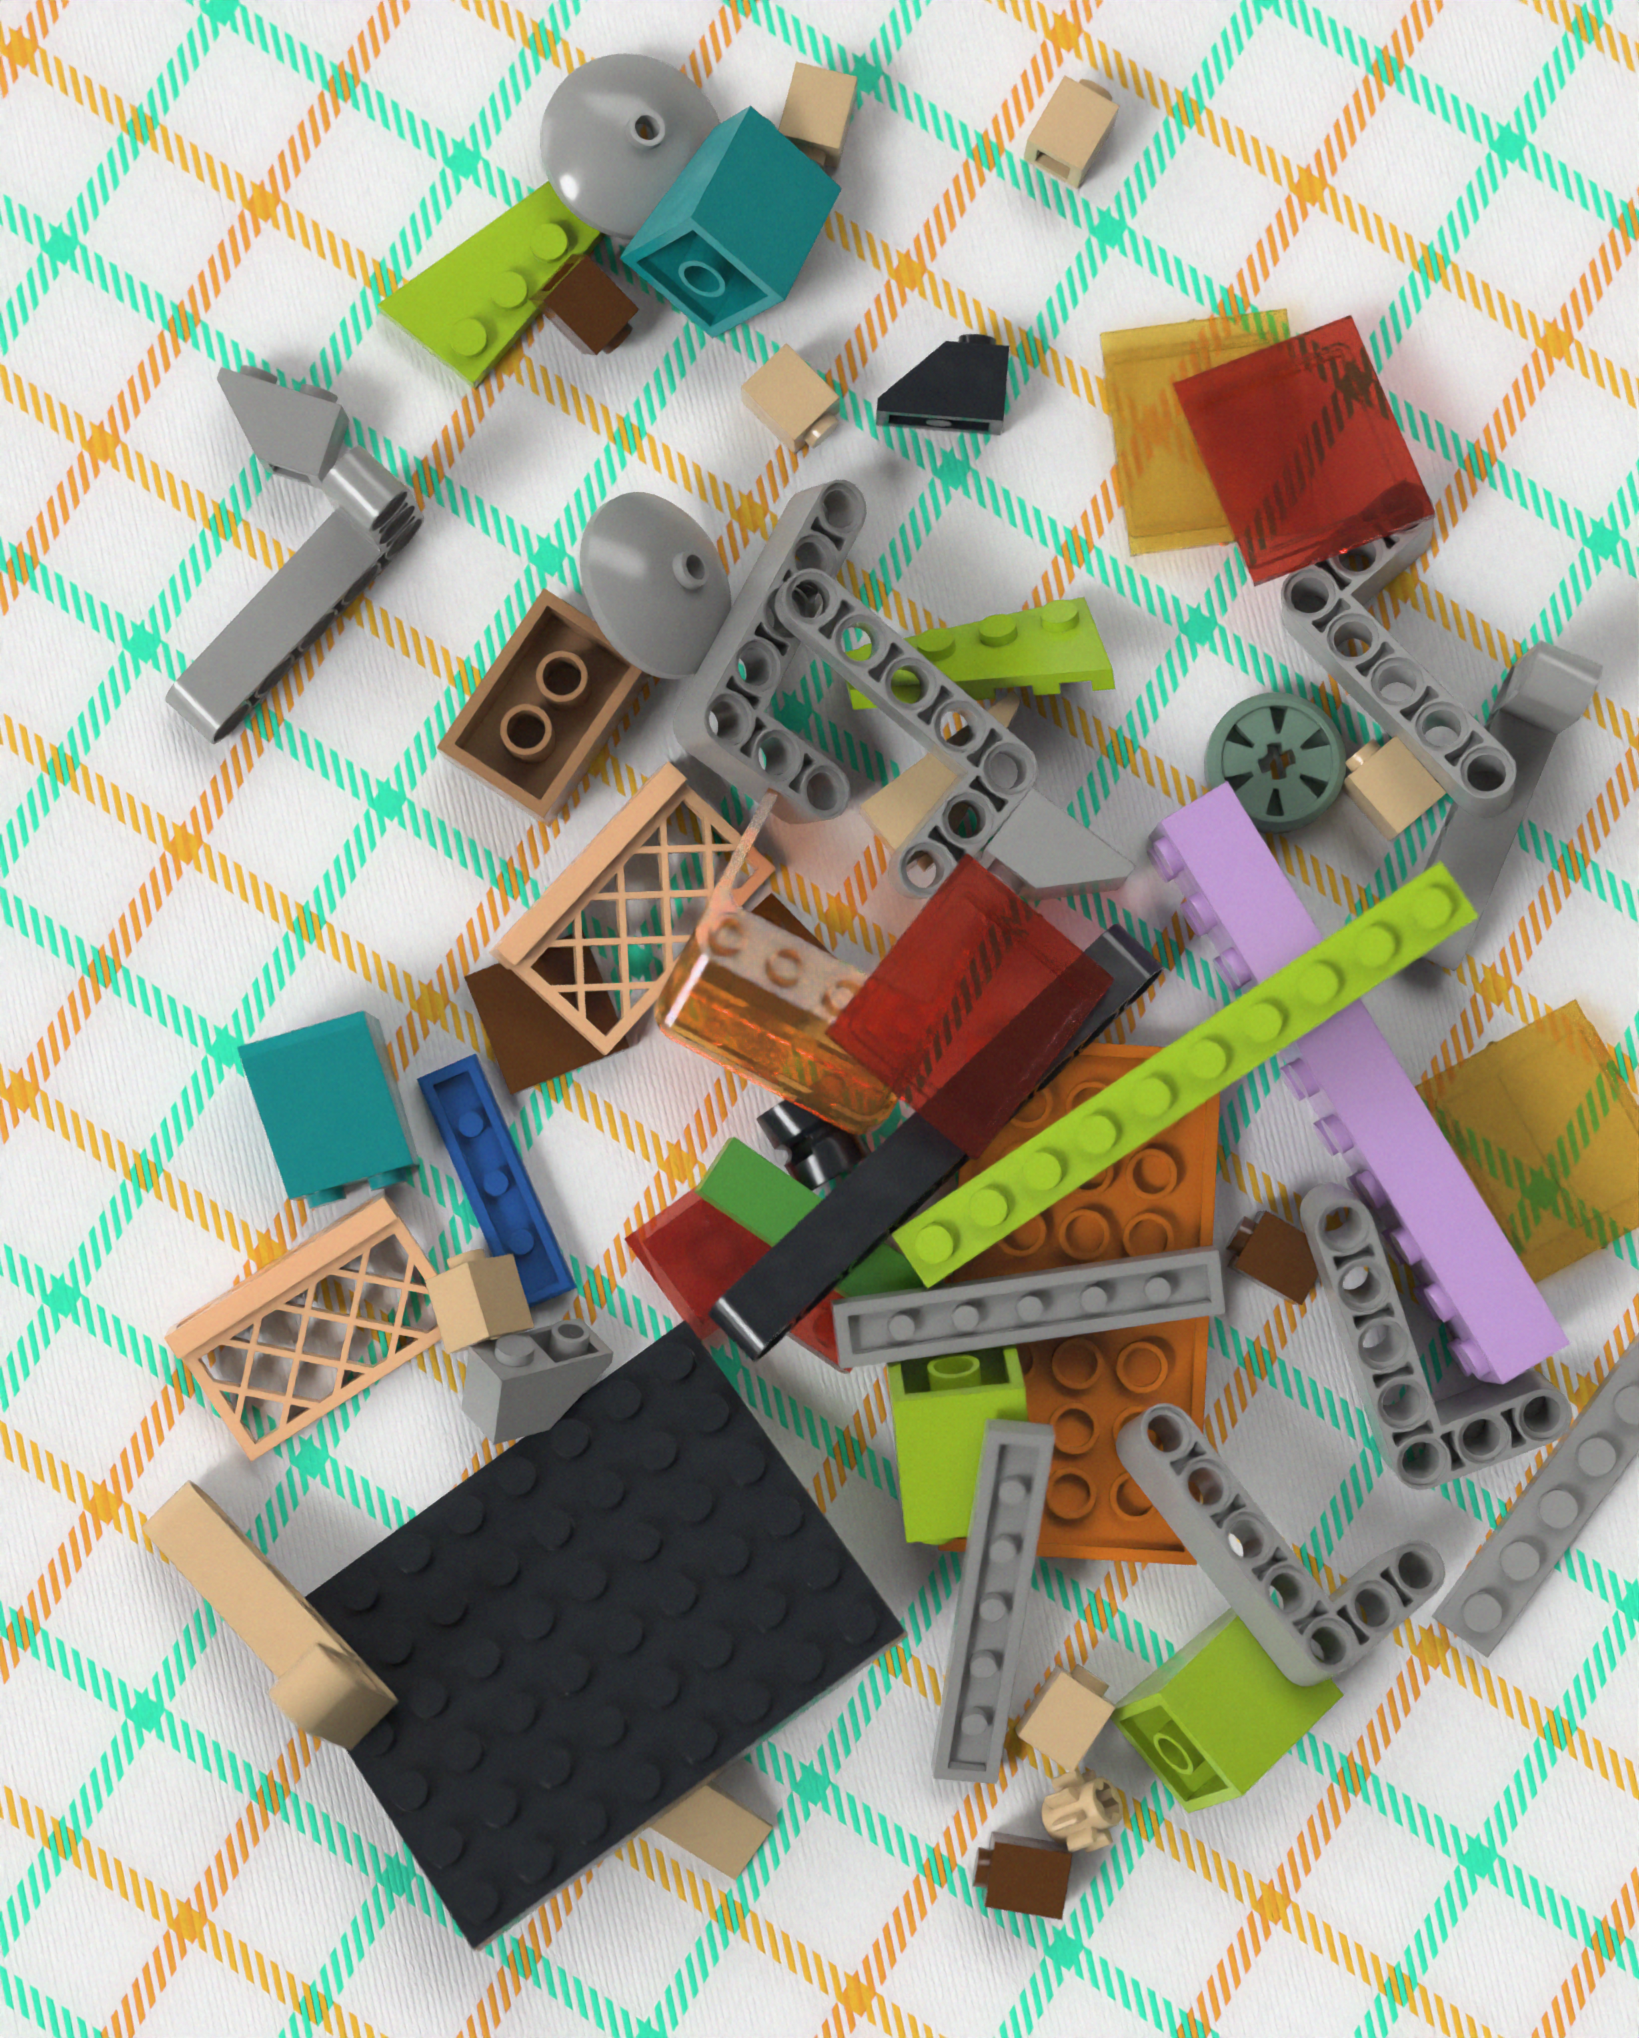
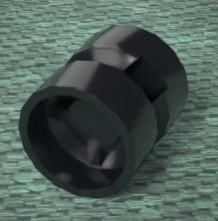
(814, 1146)

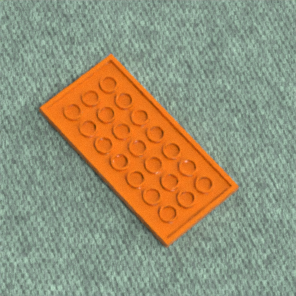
(1101, 1380)

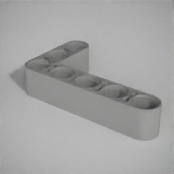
(365, 532)
(766, 656)
(1391, 663)
(1535, 703)
(921, 721)
(1397, 1362)
(1267, 1557)

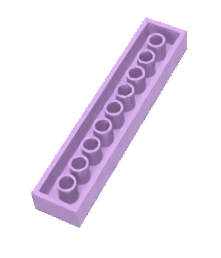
(1361, 1099)

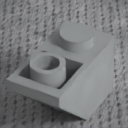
(288, 429)
(531, 1378)

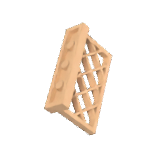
(591, 872)
(273, 1288)

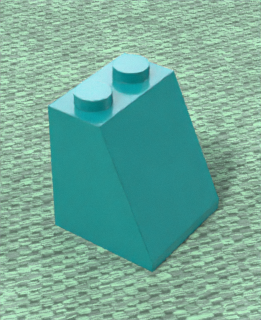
(734, 224)
(331, 1108)

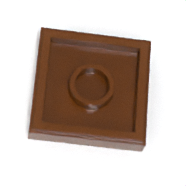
(527, 1033)

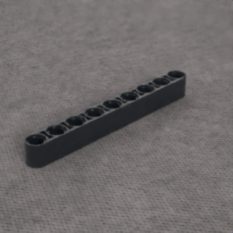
(894, 1185)

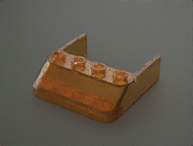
(763, 1004)

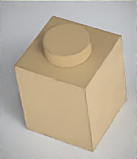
(819, 112)
(1072, 130)
(792, 400)
(1390, 786)
(478, 1300)
(1066, 1715)

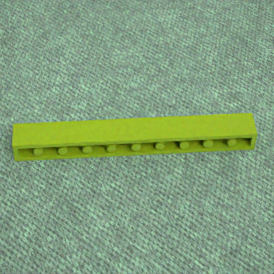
(1186, 1073)

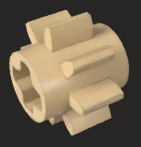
(1081, 1811)

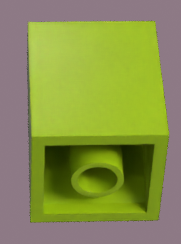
(939, 1432)
(1219, 1715)

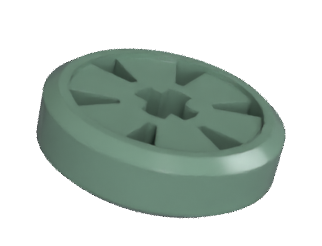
(1295, 729)

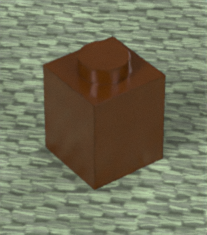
(586, 306)
(1273, 1256)
(1023, 1875)

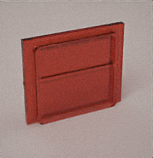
(1303, 451)
(969, 1006)

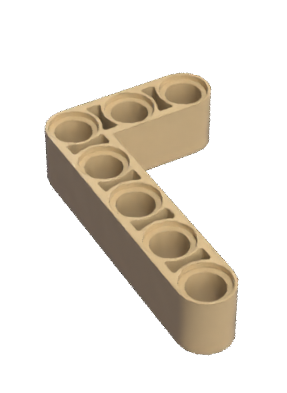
(319, 1675)

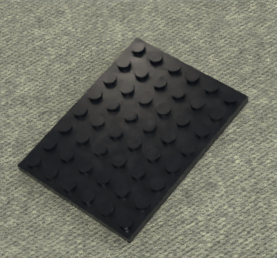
(595, 1633)

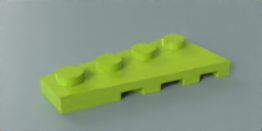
(478, 295)
(1009, 650)

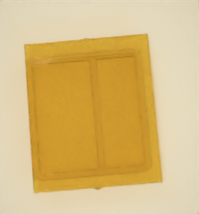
(1158, 468)
(1545, 1138)

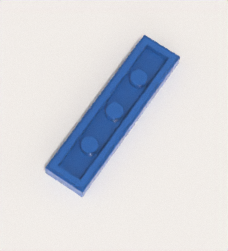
(496, 1177)

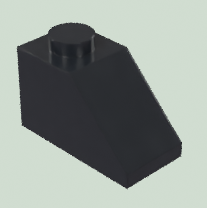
(951, 389)

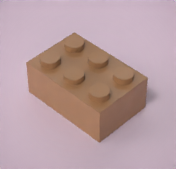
(544, 709)

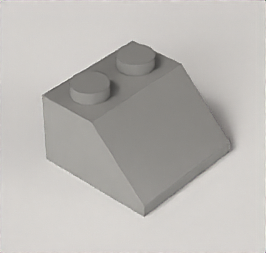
(1051, 854)

